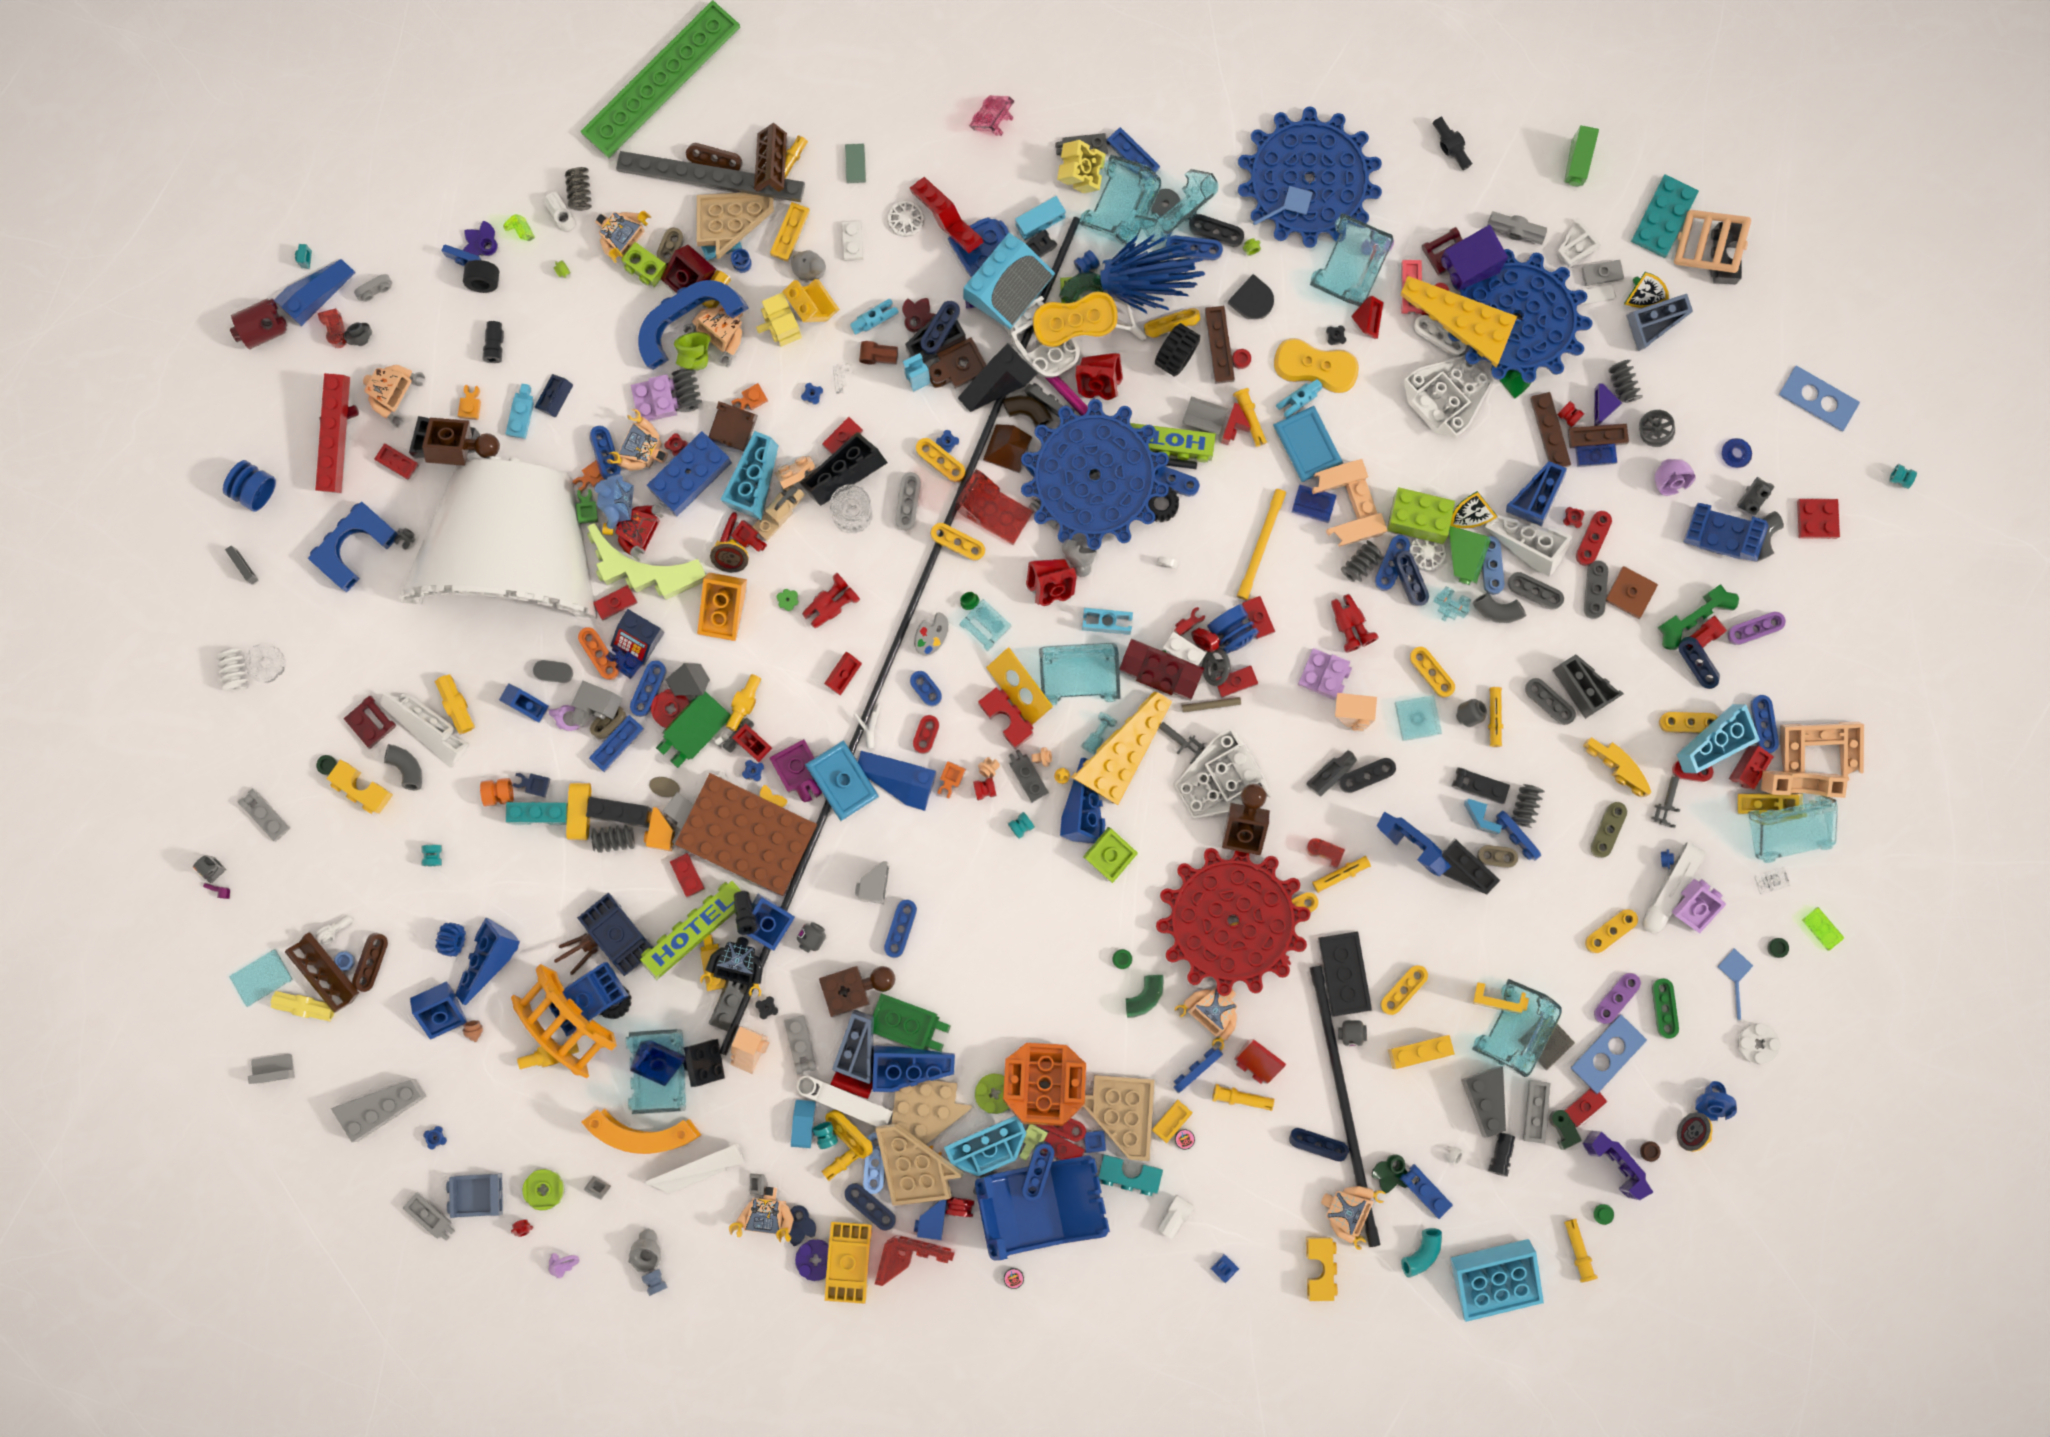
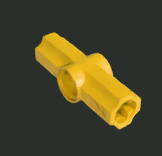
(454, 704)

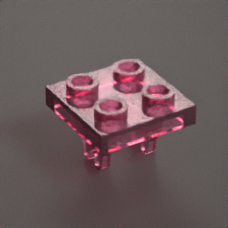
(992, 113)

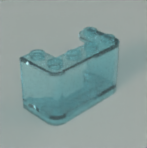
(649, 1095)

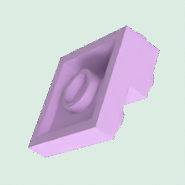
(655, 398)
(1325, 673)
(1699, 905)

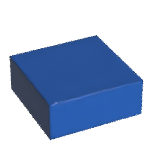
(1095, 1141)

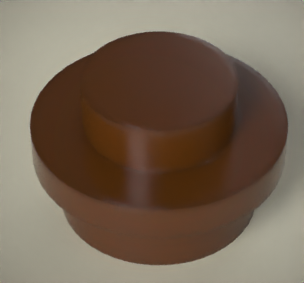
(1650, 1151)

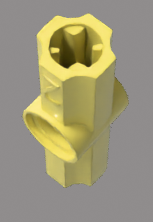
(301, 1006)

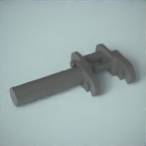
(1182, 741)
(1668, 804)

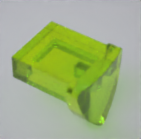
(520, 225)

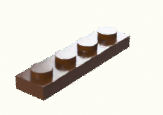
(1219, 344)
(1550, 429)

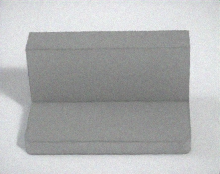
(1205, 415)
(271, 1069)

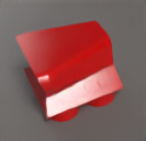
(1099, 376)
(1051, 580)

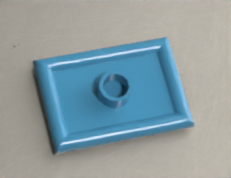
(1307, 443)
(842, 780)

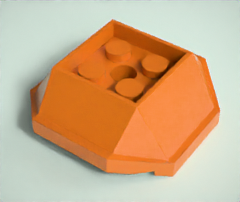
(1047, 1063)

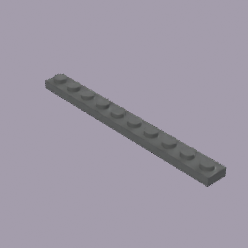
(704, 176)

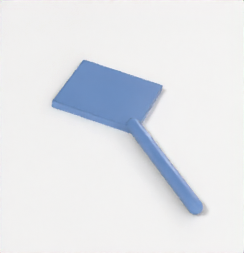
(1296, 201)
(1735, 967)

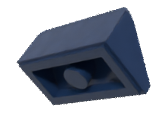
(554, 395)

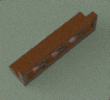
(773, 156)
(316, 956)

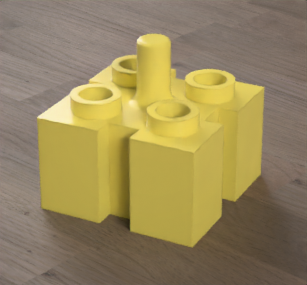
(1081, 166)
(779, 320)

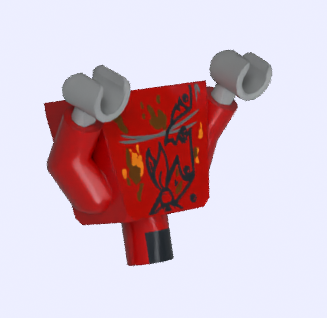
(636, 533)

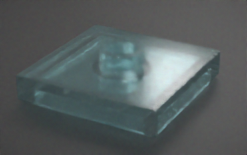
(1418, 718)

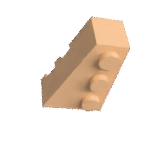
(747, 1049)

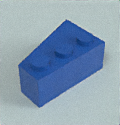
(1538, 495)

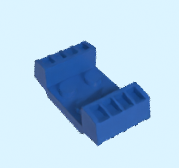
(1726, 533)
(1397, 828)
(592, 994)

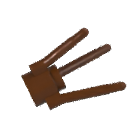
(586, 942)

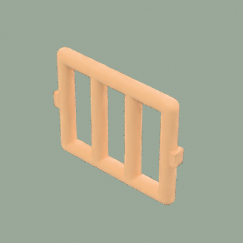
(1727, 219)

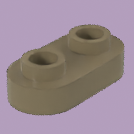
(668, 246)
(608, 725)
(1497, 856)

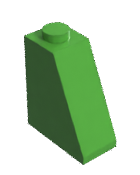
(1581, 155)
(1467, 554)

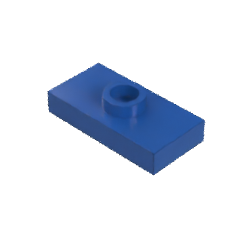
(461, 257)

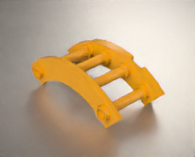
(569, 1011)
(627, 1139)

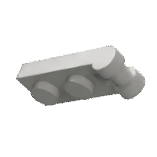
(264, 815)
(800, 1044)

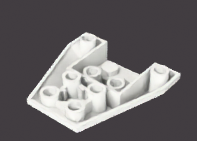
(1447, 394)
(1219, 776)

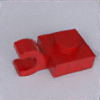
(746, 536)
(1185, 625)

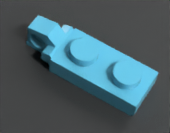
(520, 413)

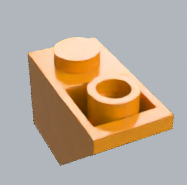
(660, 832)

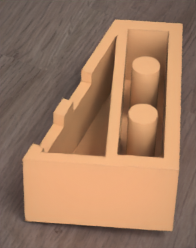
(1356, 710)

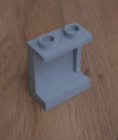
(475, 1195)

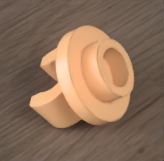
(1044, 757)
(988, 767)

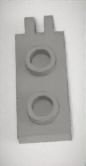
(428, 1216)

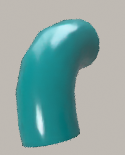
(1425, 1255)

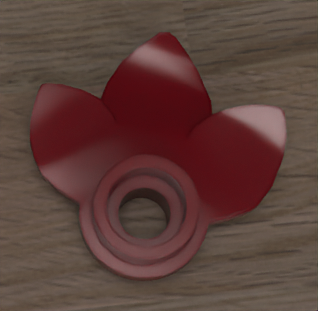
(917, 312)

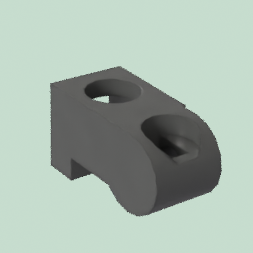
(209, 868)

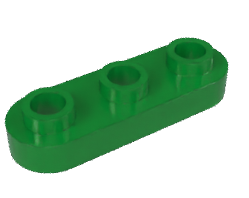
(1670, 1016)

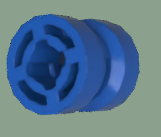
(741, 256)
(1087, 262)

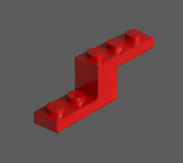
(946, 215)

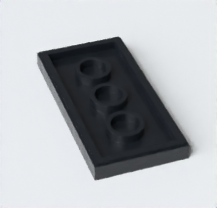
(1345, 974)

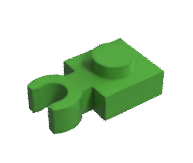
(586, 510)

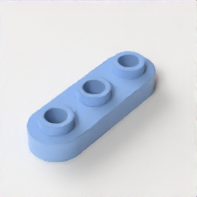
(872, 1172)

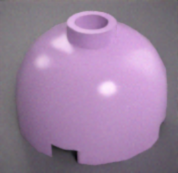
(1673, 475)

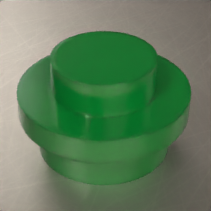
(969, 600)
(1122, 959)
(1603, 1214)

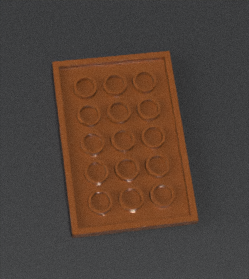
(745, 834)

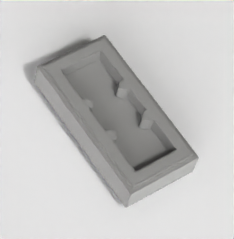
(1602, 272)

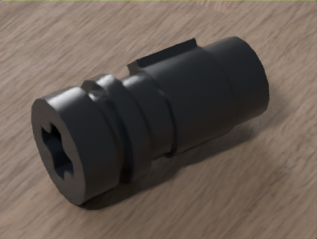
(493, 339)
(745, 918)
(1502, 1155)

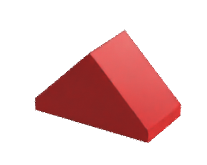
(752, 743)

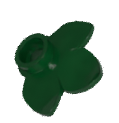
(1389, 1175)

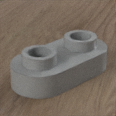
(369, 289)

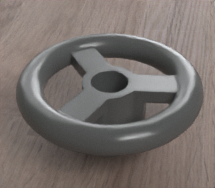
(1218, 667)

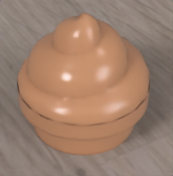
(472, 1030)

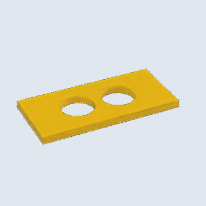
(998, 669)

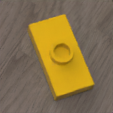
(1172, 1121)

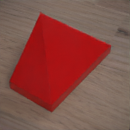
(1369, 316)

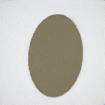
(664, 786)

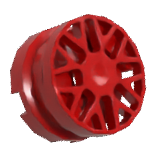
(960, 1207)

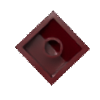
(686, 269)

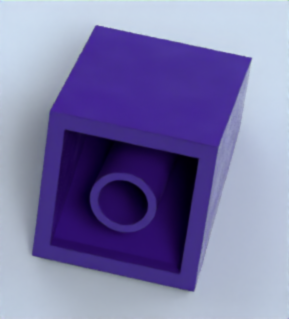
(1474, 258)

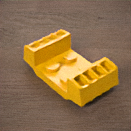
(848, 1262)

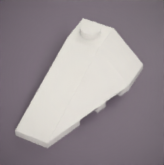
(1534, 545)

